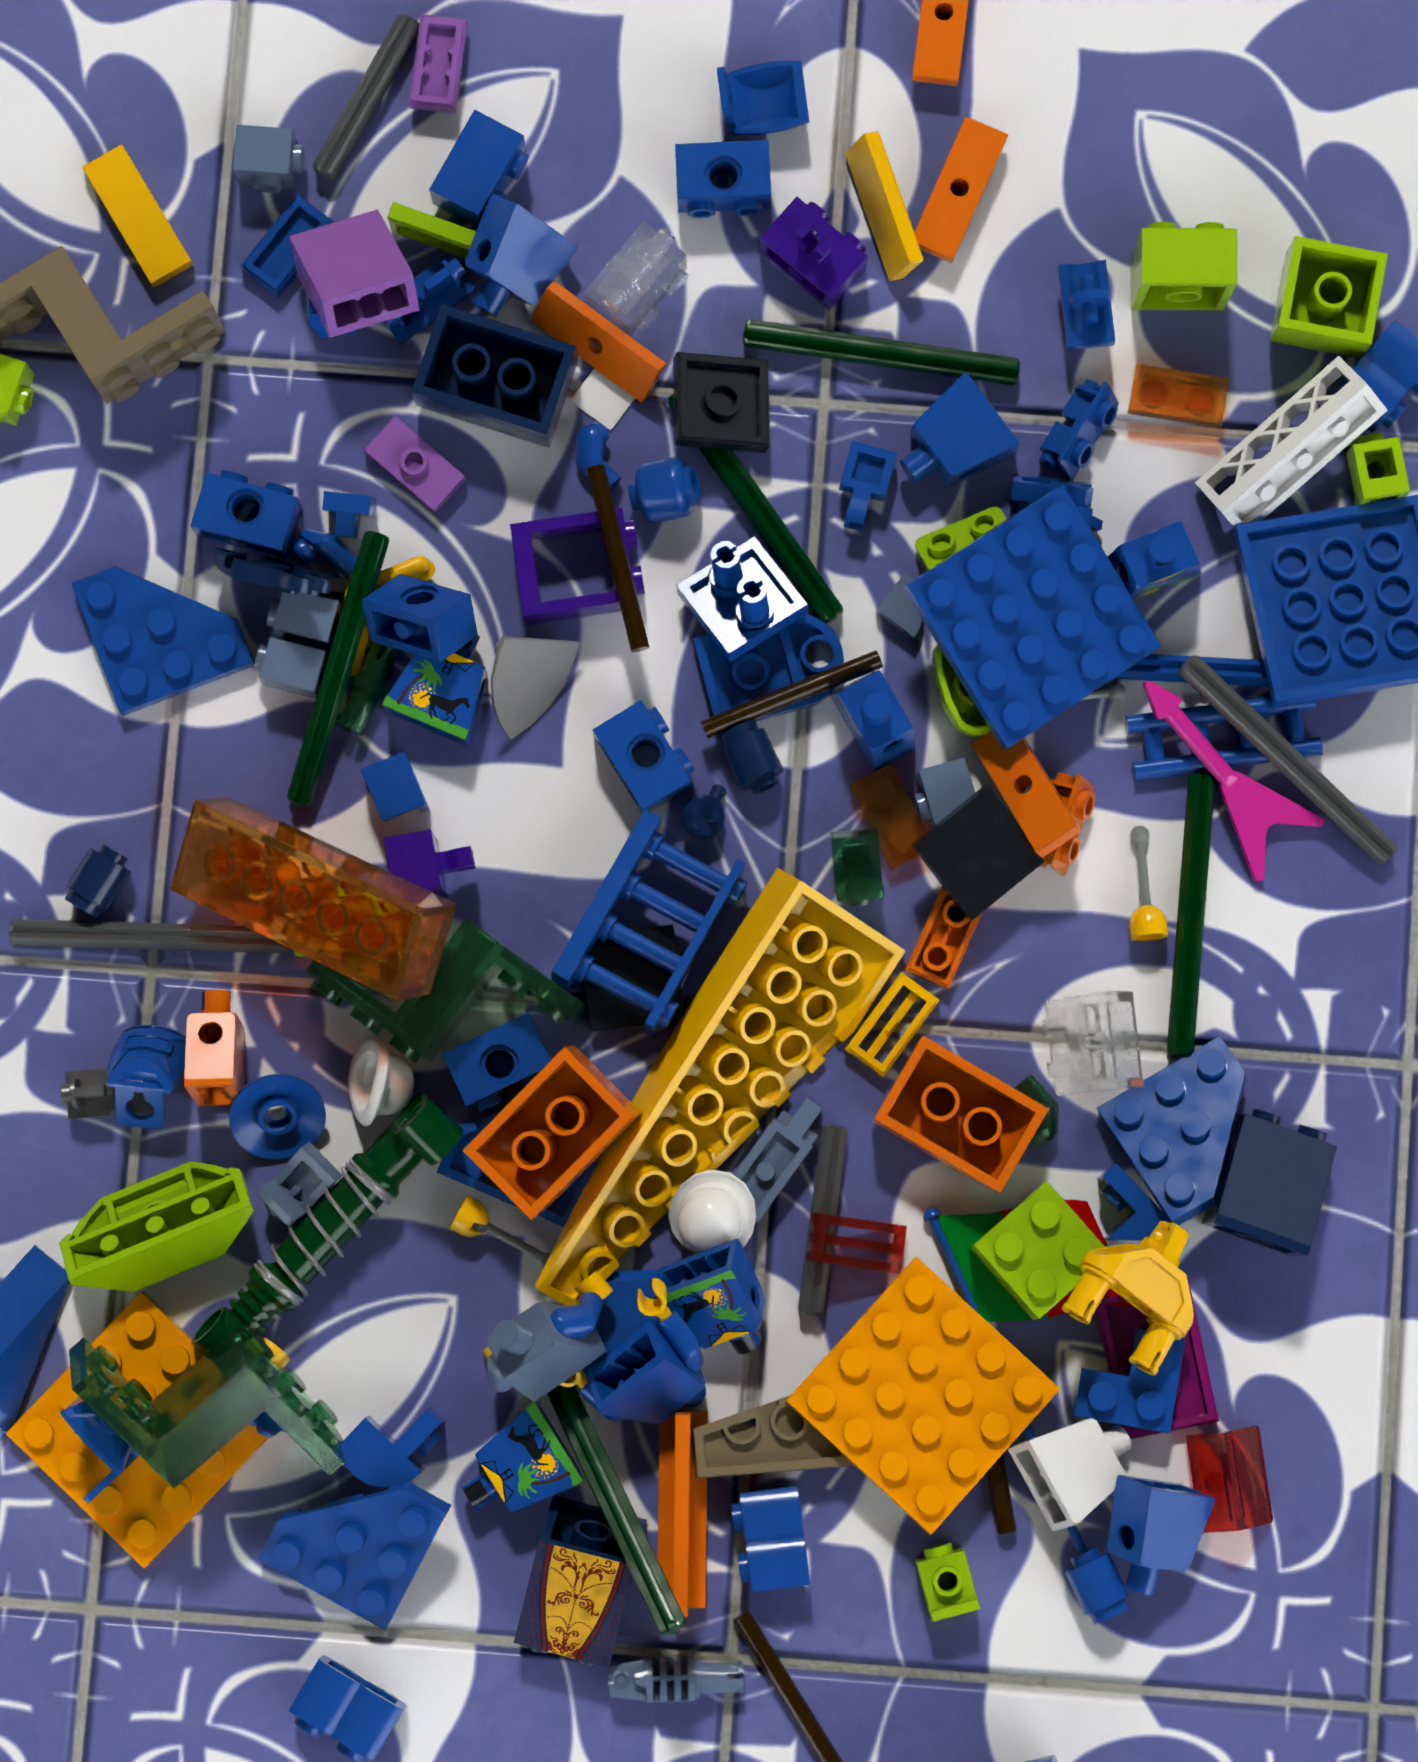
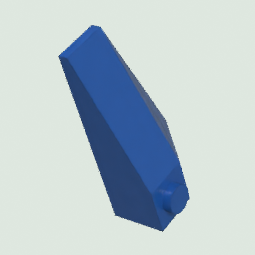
(28, 1311)

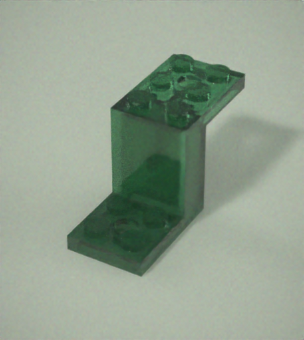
(463, 974)
(205, 1405)

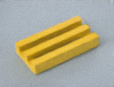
(868, 1057)

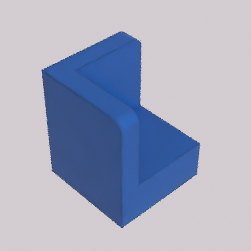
(394, 787)

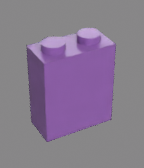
(354, 273)

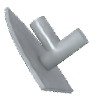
(528, 679)

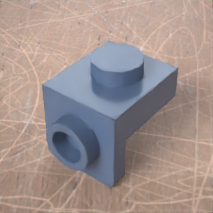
(299, 1185)

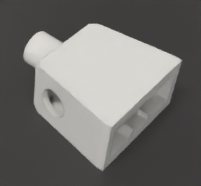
(1072, 1469)

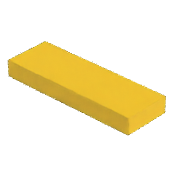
(884, 206)
(137, 216)

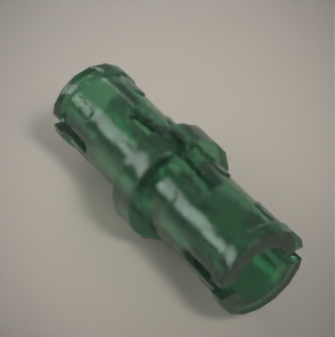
(368, 688)

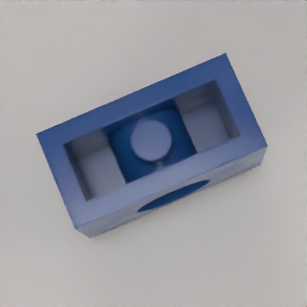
(743, 160)
(267, 534)
(420, 617)
(647, 785)
(470, 1062)

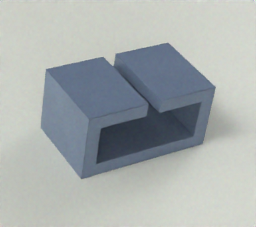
(299, 643)

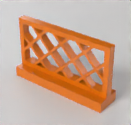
(682, 1510)

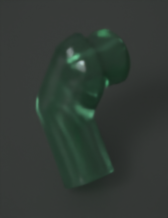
(1049, 1126)

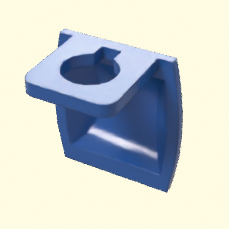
(763, 97)
(147, 1062)
(101, 1440)

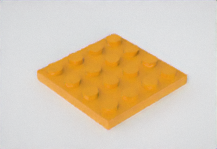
(922, 1395)
(138, 1505)

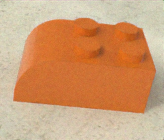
(960, 1115)
(552, 1131)

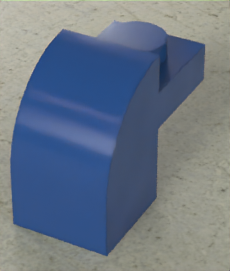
(384, 1461)

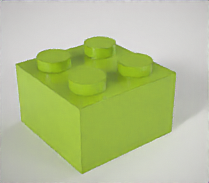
(1183, 267)
(1328, 297)
(1037, 1250)

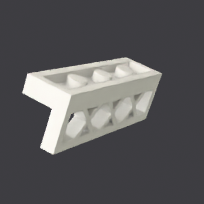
(1295, 451)

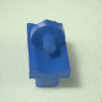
(1086, 305)

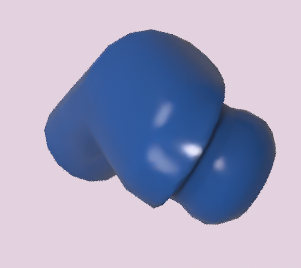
(590, 449)
(327, 545)

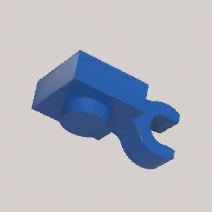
(866, 477)

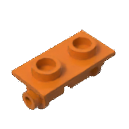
(1080, 801)

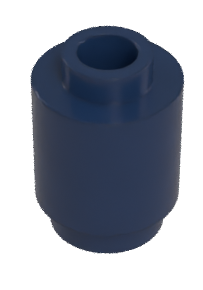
(751, 757)
(97, 880)

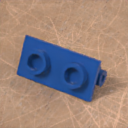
(436, 285)
(1091, 410)

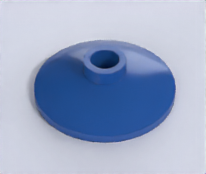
(282, 1132)

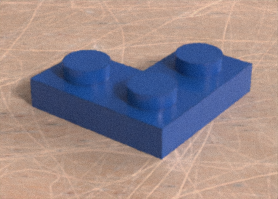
(1133, 1399)

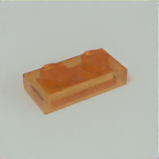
(1178, 396)
(891, 812)

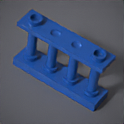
(626, 884)

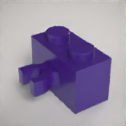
(814, 251)
(419, 860)

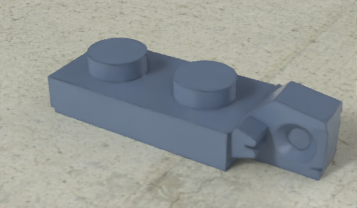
(778, 1155)

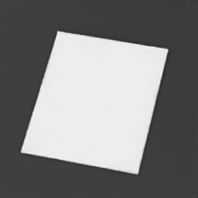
(602, 399)

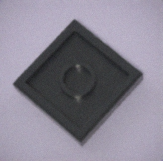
(721, 402)
(978, 852)
(611, 1012)

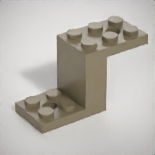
(110, 363)

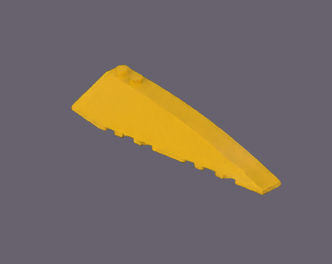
(760, 1021)

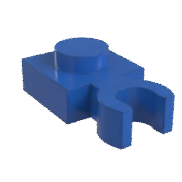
(1030, 488)

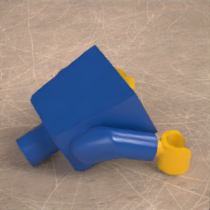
(650, 1371)

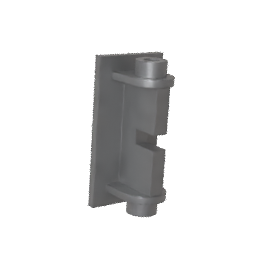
(90, 1097)

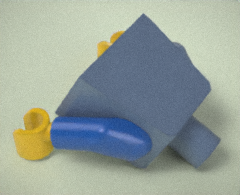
(547, 1342)

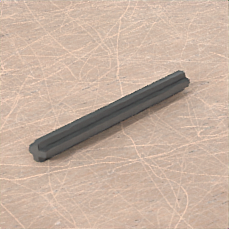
(1287, 759)
(141, 936)

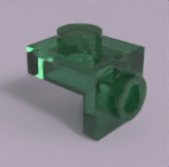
(857, 866)

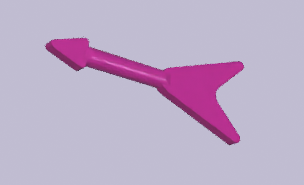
(1248, 803)

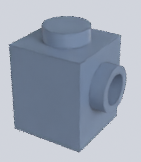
(267, 157)
(942, 790)

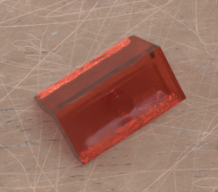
(1234, 1472)

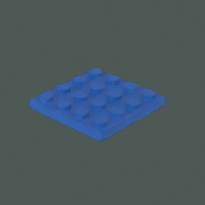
(1334, 598)
(1032, 616)

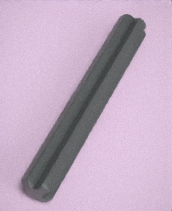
(366, 97)
(824, 1201)

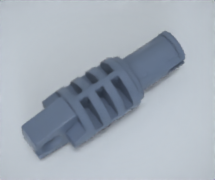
(672, 1679)

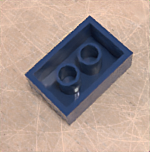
(495, 375)

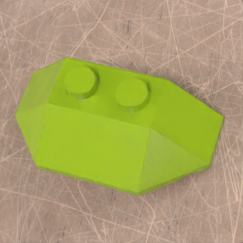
(157, 1228)

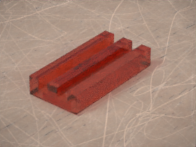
(819, 1238)

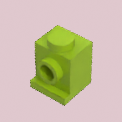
(1385, 455)
(949, 1602)

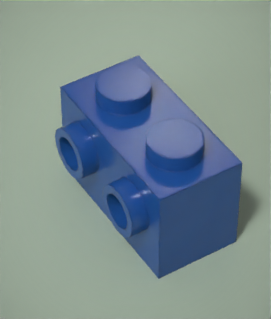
(478, 167)

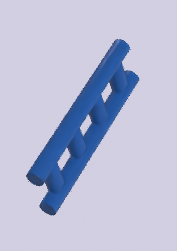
(1158, 766)

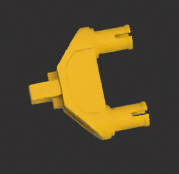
(1149, 1281)

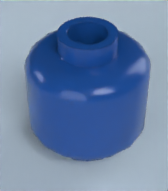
(665, 490)

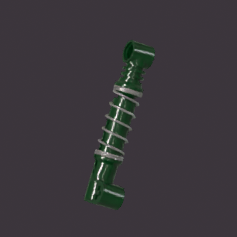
(371, 1178)

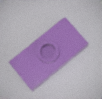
(438, 63)
(415, 464)

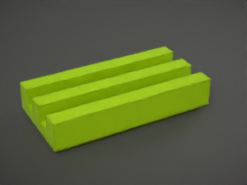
(430, 230)

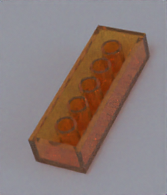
(313, 897)

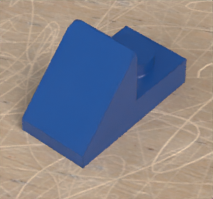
(1125, 1193)

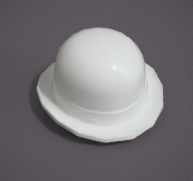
(378, 1081)
(712, 1211)

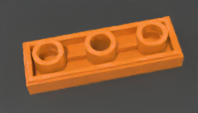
(940, 42)
(967, 167)
(598, 341)
(1040, 809)
(941, 944)

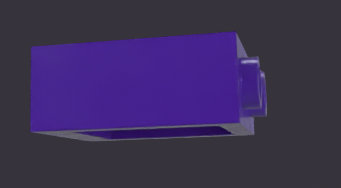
(574, 607)

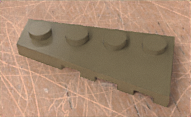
(762, 1442)

